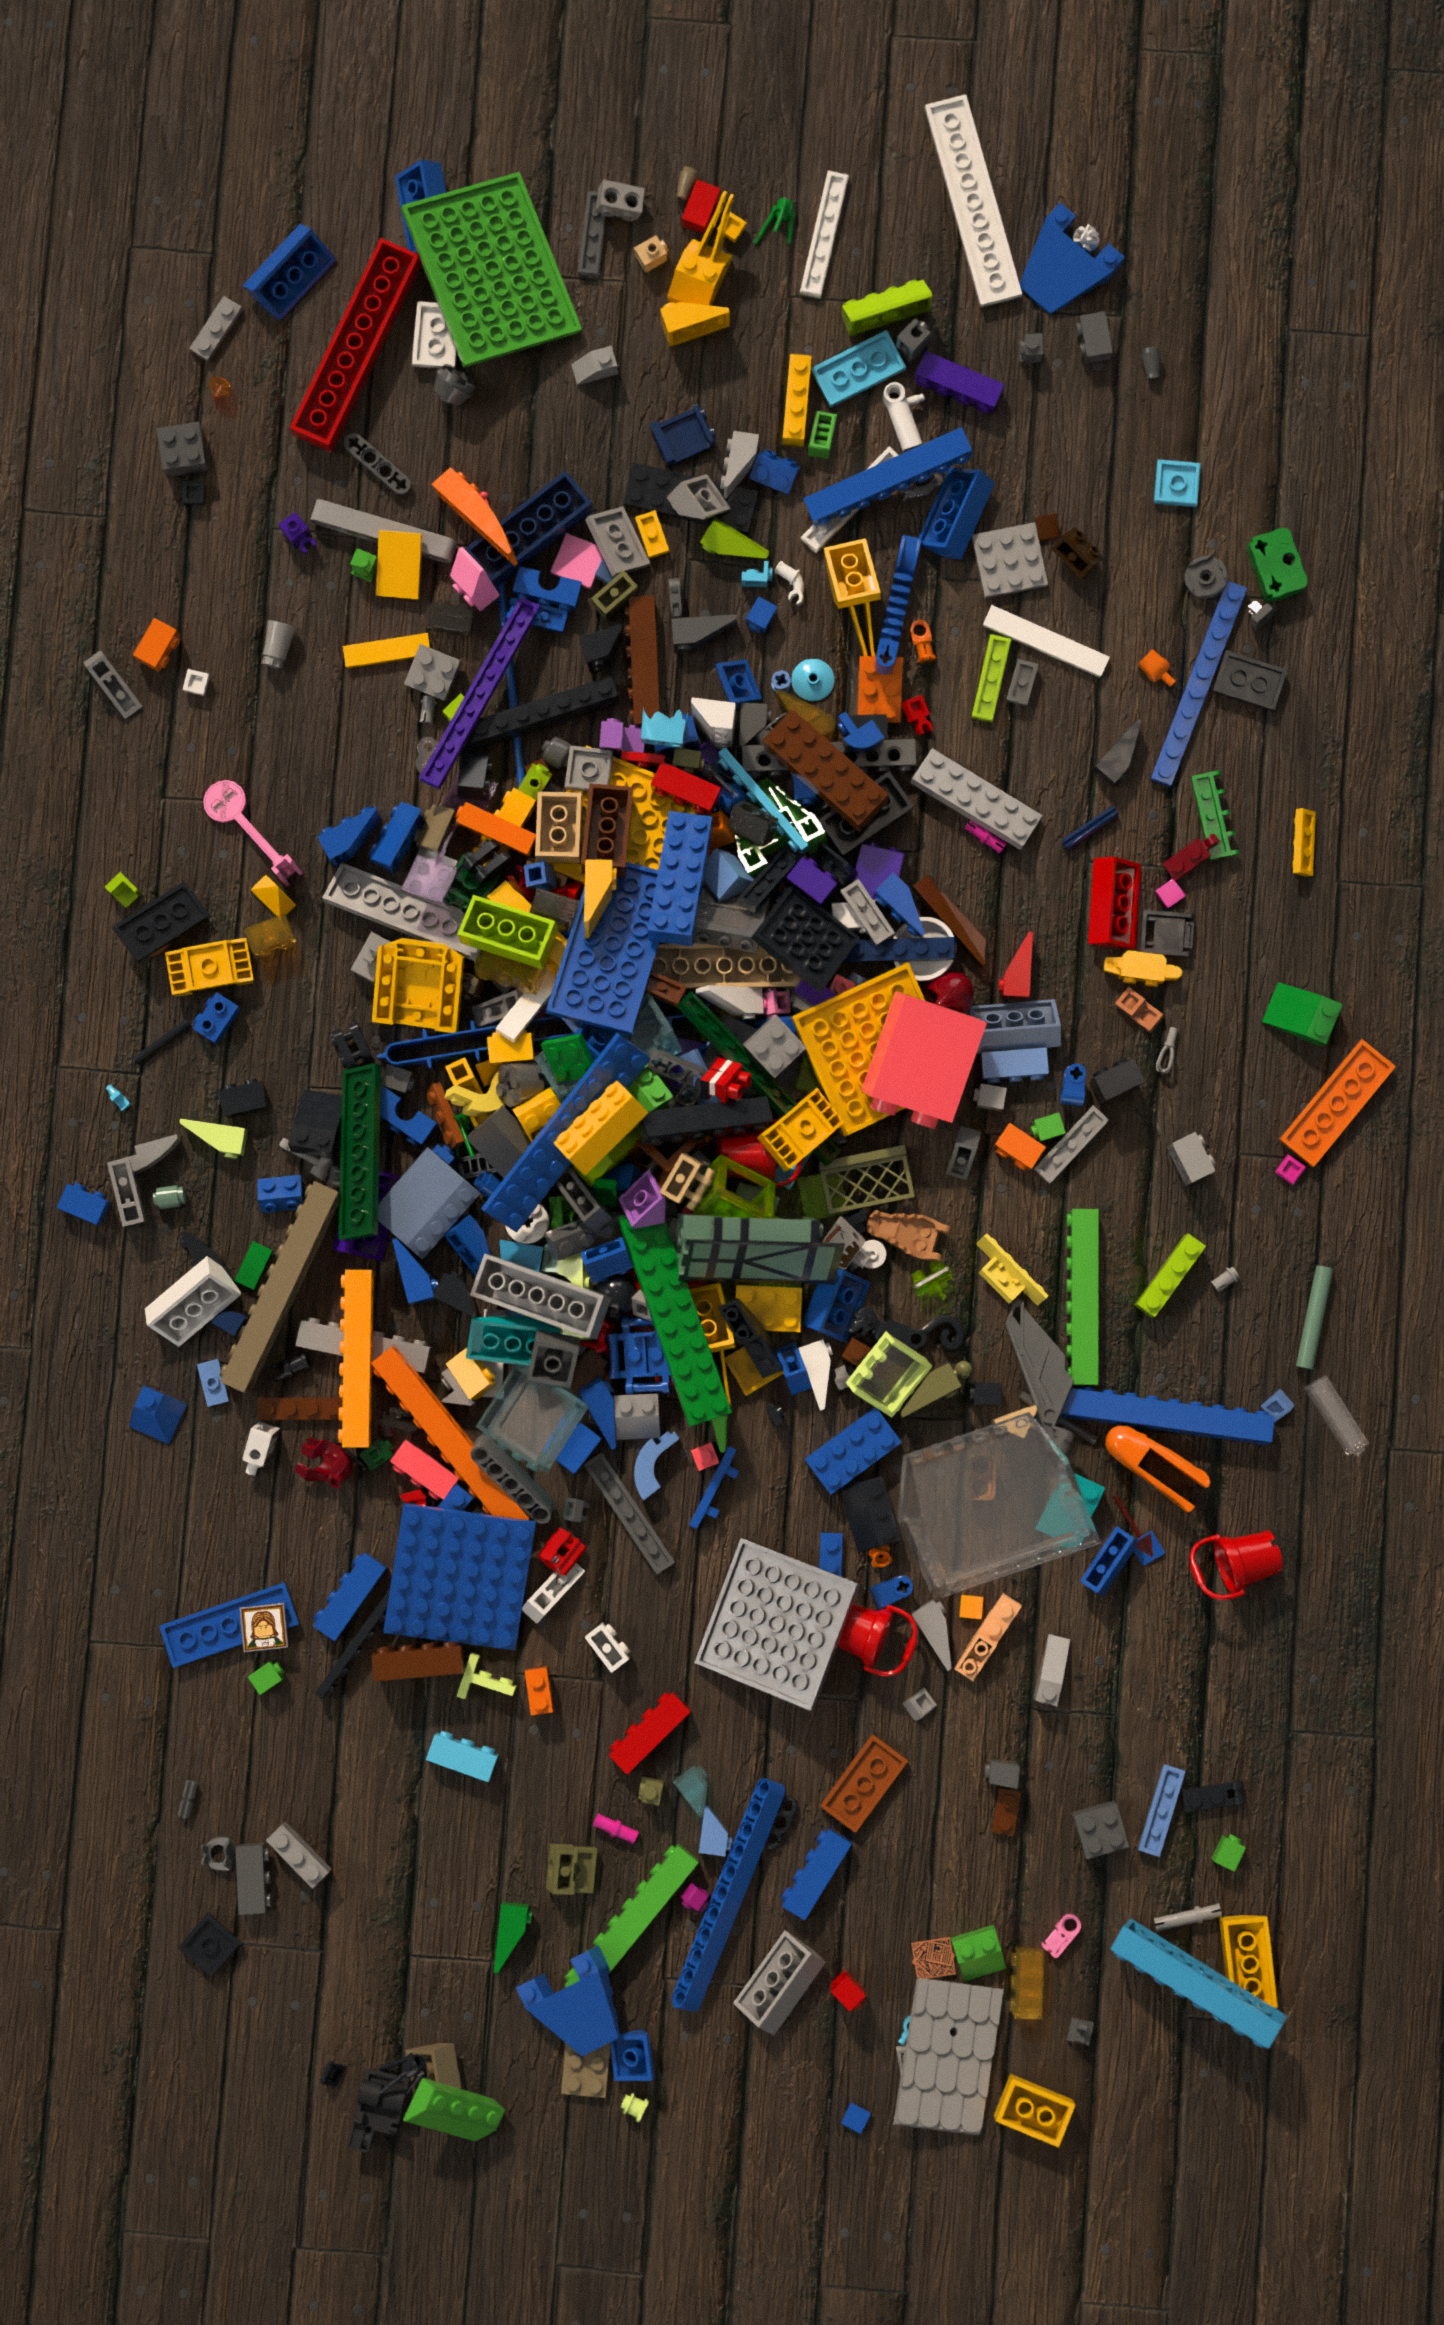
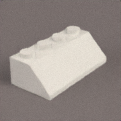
(715, 720)
(191, 1302)

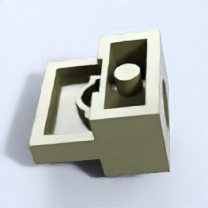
(571, 1869)

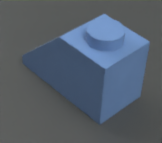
(714, 1835)

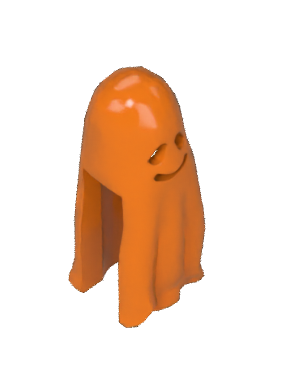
(1131, 1446)

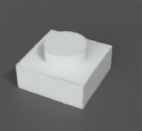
(196, 682)

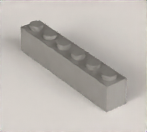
(328, 1338)

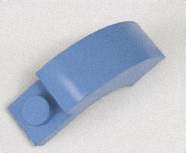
(644, 1466)

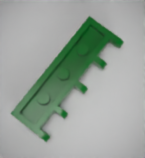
(1211, 814)

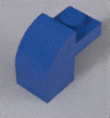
(861, 739)

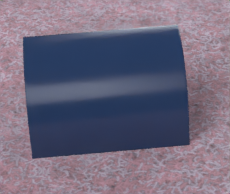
(231, 1322)

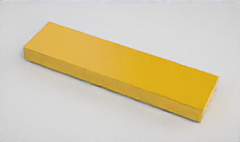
(384, 650)

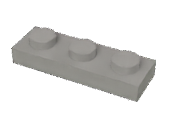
(216, 328)
(867, 912)

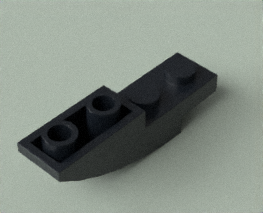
(199, 1250)
(752, 1335)

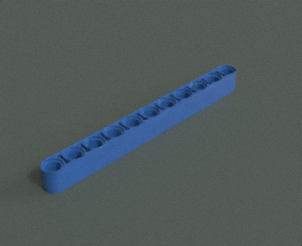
(728, 1895)

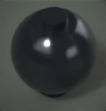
(621, 1290)

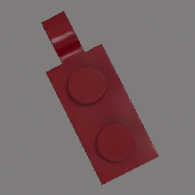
(1190, 857)

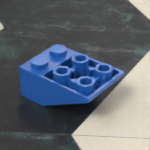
(346, 839)

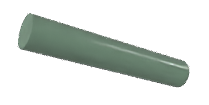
(1314, 1317)

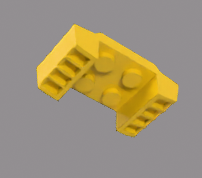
(209, 966)
(801, 1130)

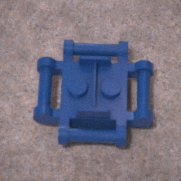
(642, 1357)

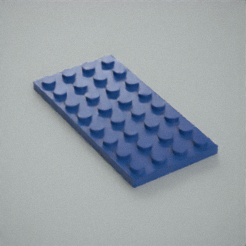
(608, 973)

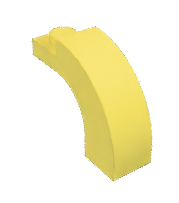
(476, 1104)

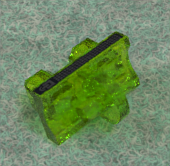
(933, 1283)

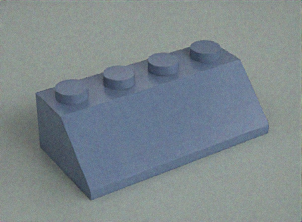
(1019, 1025)

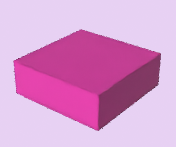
(1170, 893)
(1290, 1169)

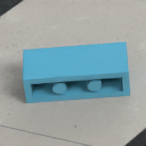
(462, 1756)

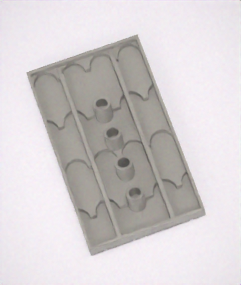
(944, 2074)

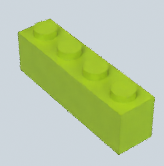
(1169, 1275)

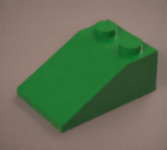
(1302, 1014)

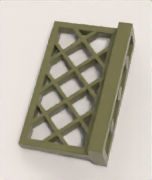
(861, 1161)

